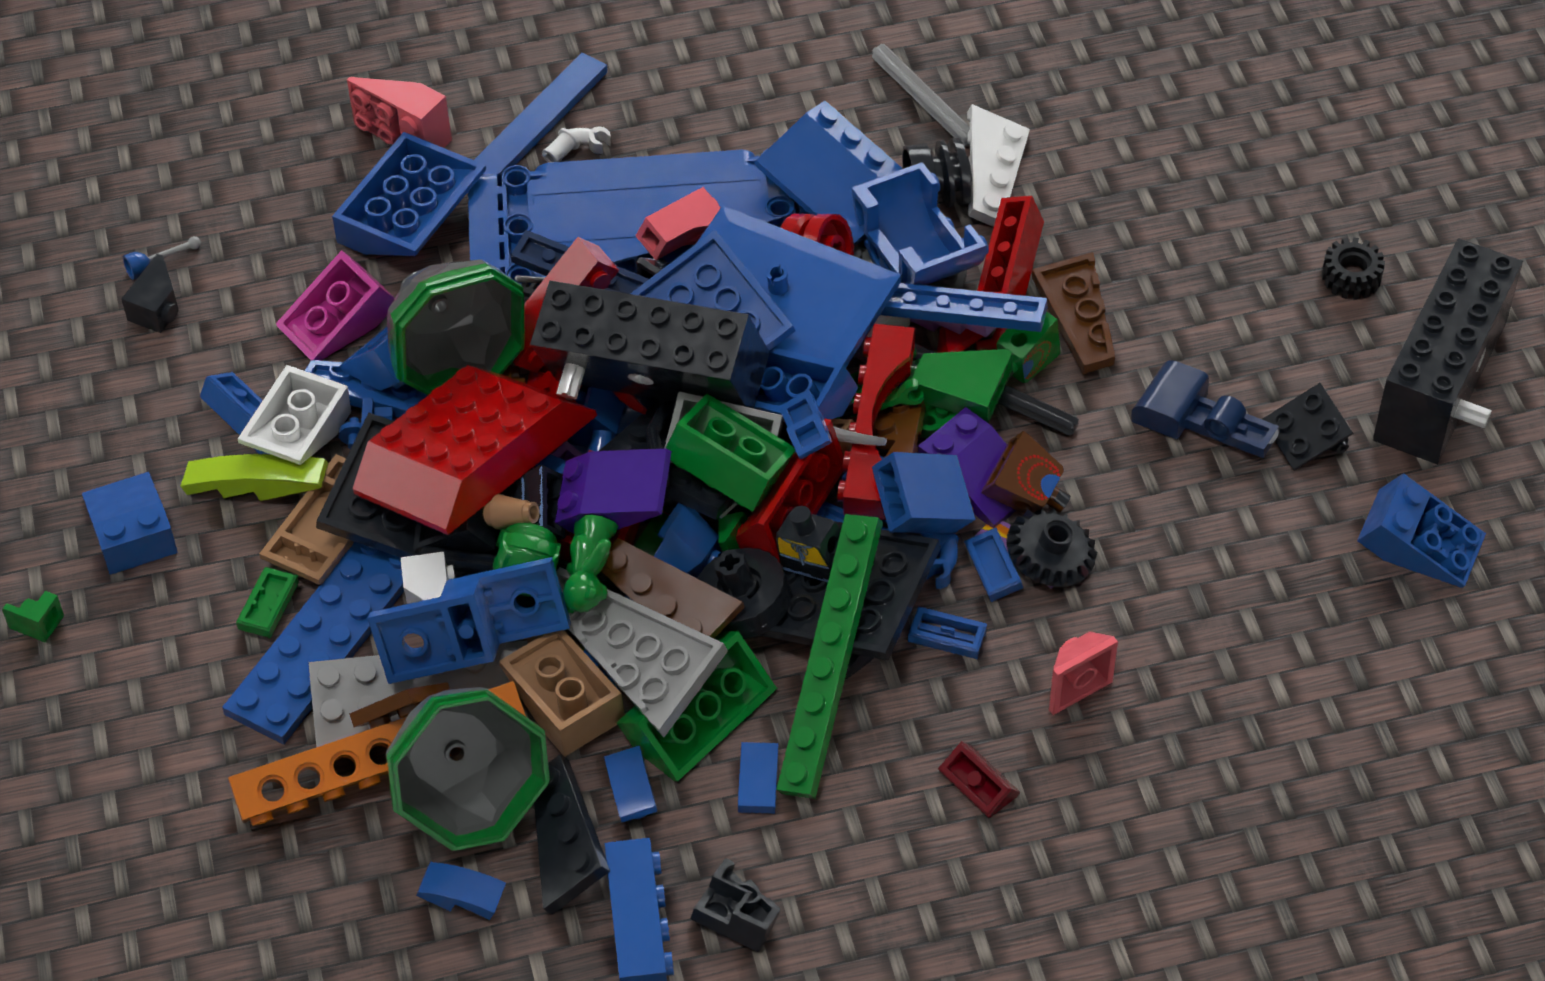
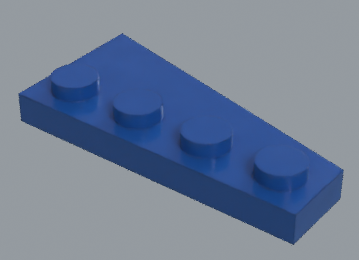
(399, 399)

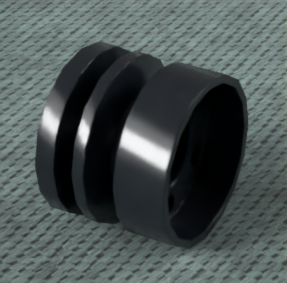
(948, 164)

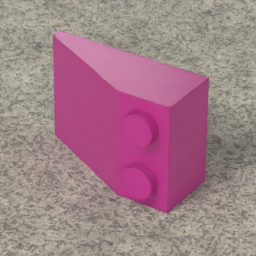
(335, 309)

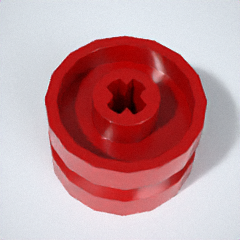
(823, 228)

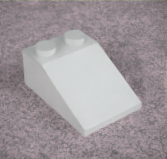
(297, 416)

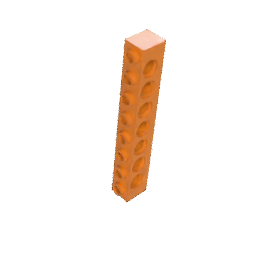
(249, 784)

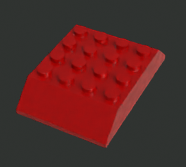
(464, 446)

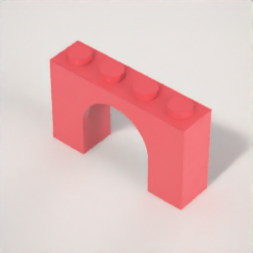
(678, 223)

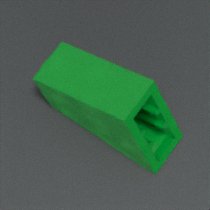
(964, 379)

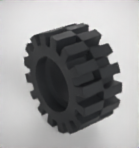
(1353, 254)

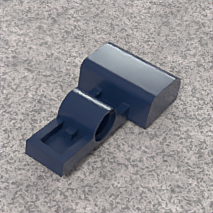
(1179, 401)

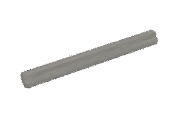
(921, 93)

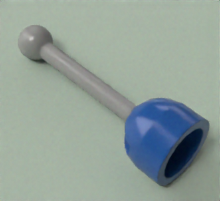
(136, 262)

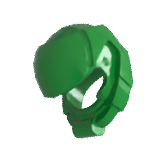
(525, 544)

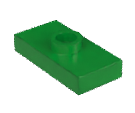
(267, 602)

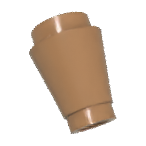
(507, 510)

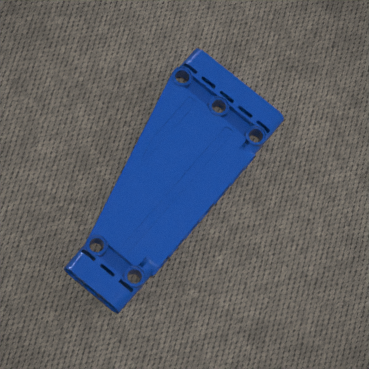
(609, 202)

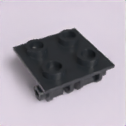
(1310, 427)

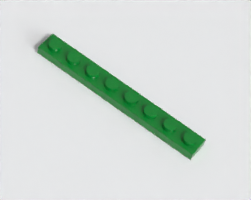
(829, 656)

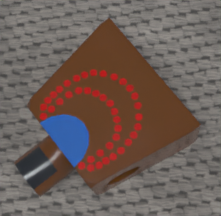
(1026, 477)

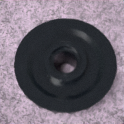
(1051, 548)

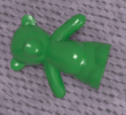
(588, 556)

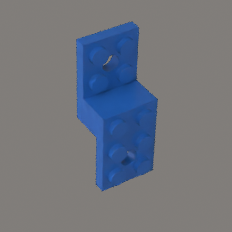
(469, 620)

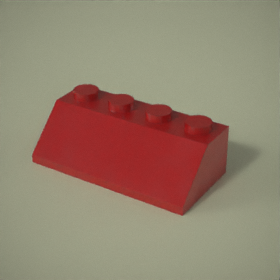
(801, 484)

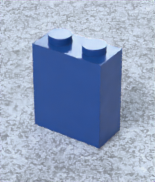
(923, 493)

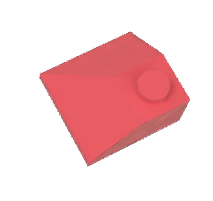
(1082, 669)

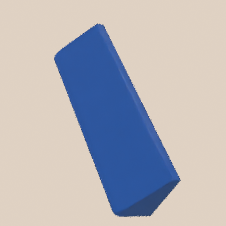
(231, 400)

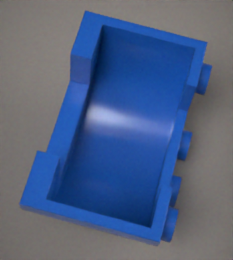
(910, 231)

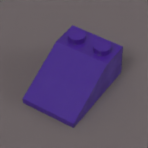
(978, 452)
(614, 485)

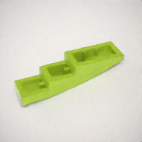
(257, 473)

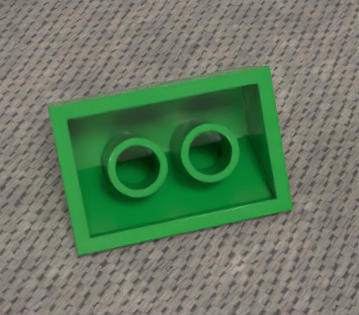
(729, 452)

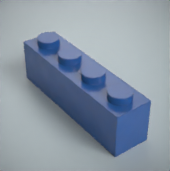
(636, 912)

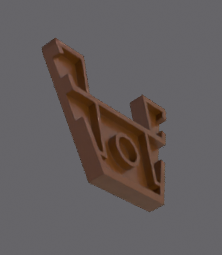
(900, 426)

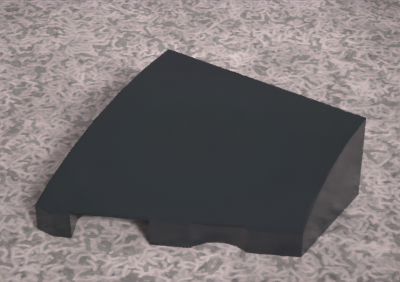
(736, 908)

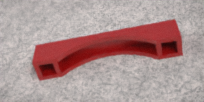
(888, 364)

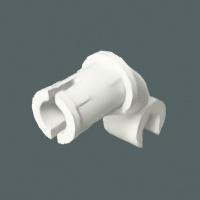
(572, 138)

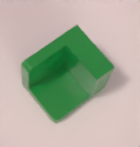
(34, 617)

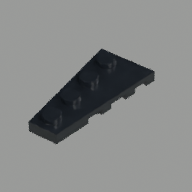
(566, 839)

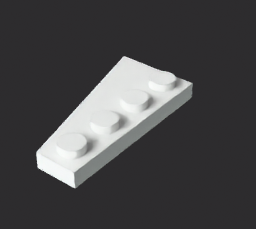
(993, 160)

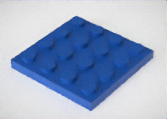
(717, 279)

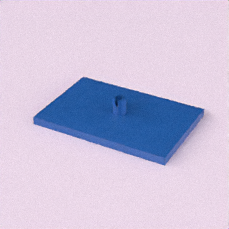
(819, 289)

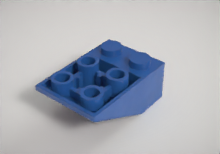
(1421, 533)

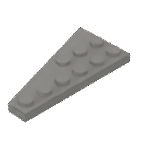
(646, 654)
(356, 682)

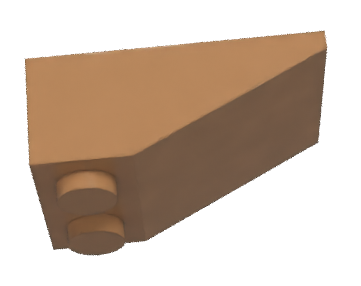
(564, 690)

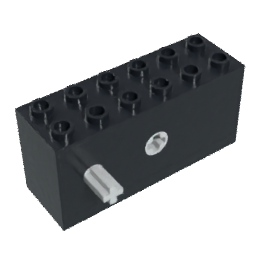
(647, 346)
(1447, 353)

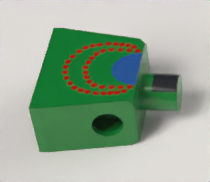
(1032, 349)

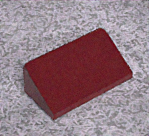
(978, 779)

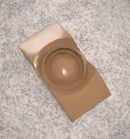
(299, 544)

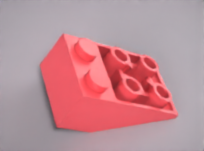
(398, 107)

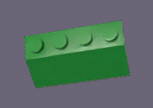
(718, 708)

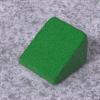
(728, 529)

